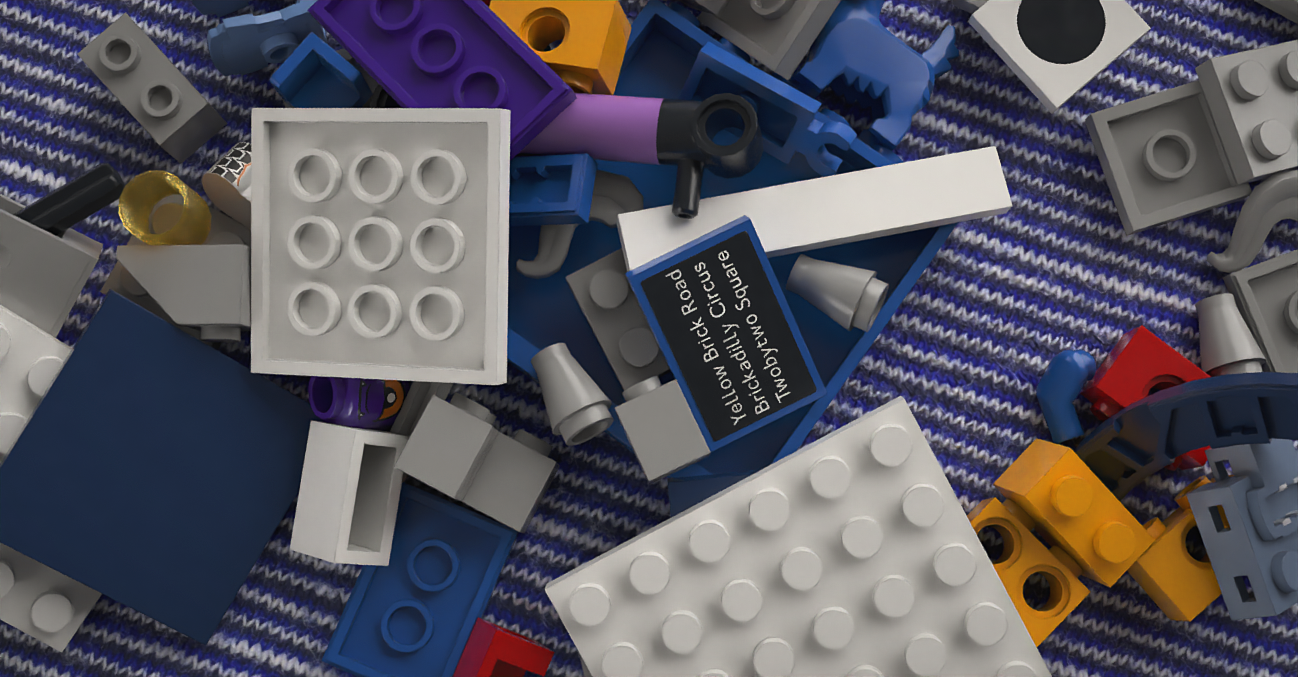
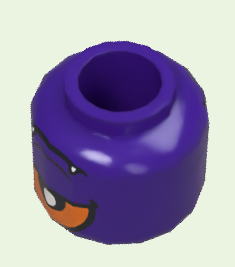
(357, 401)

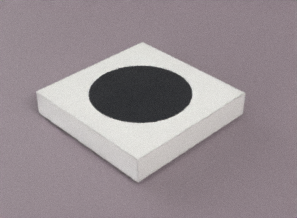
(1058, 42)

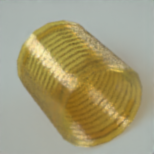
(145, 192)

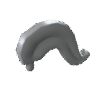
(611, 196)
(1267, 205)

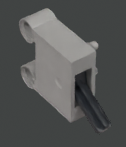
(44, 258)

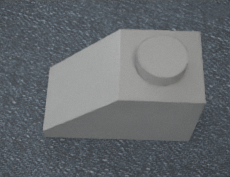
(197, 285)

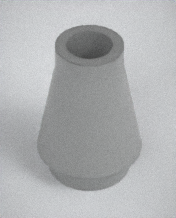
(840, 291)
(1225, 338)
(571, 397)

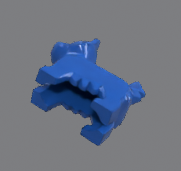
(875, 68)

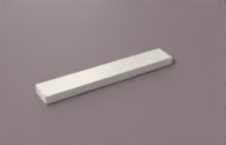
(834, 207)

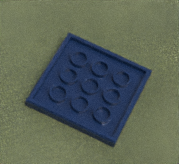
(154, 469)

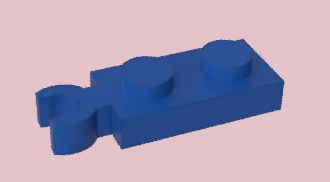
(781, 110)

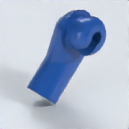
(1059, 389)

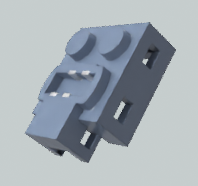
(1262, 523)

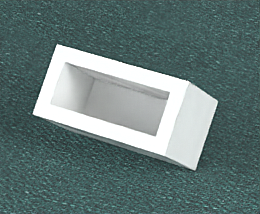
(348, 494)

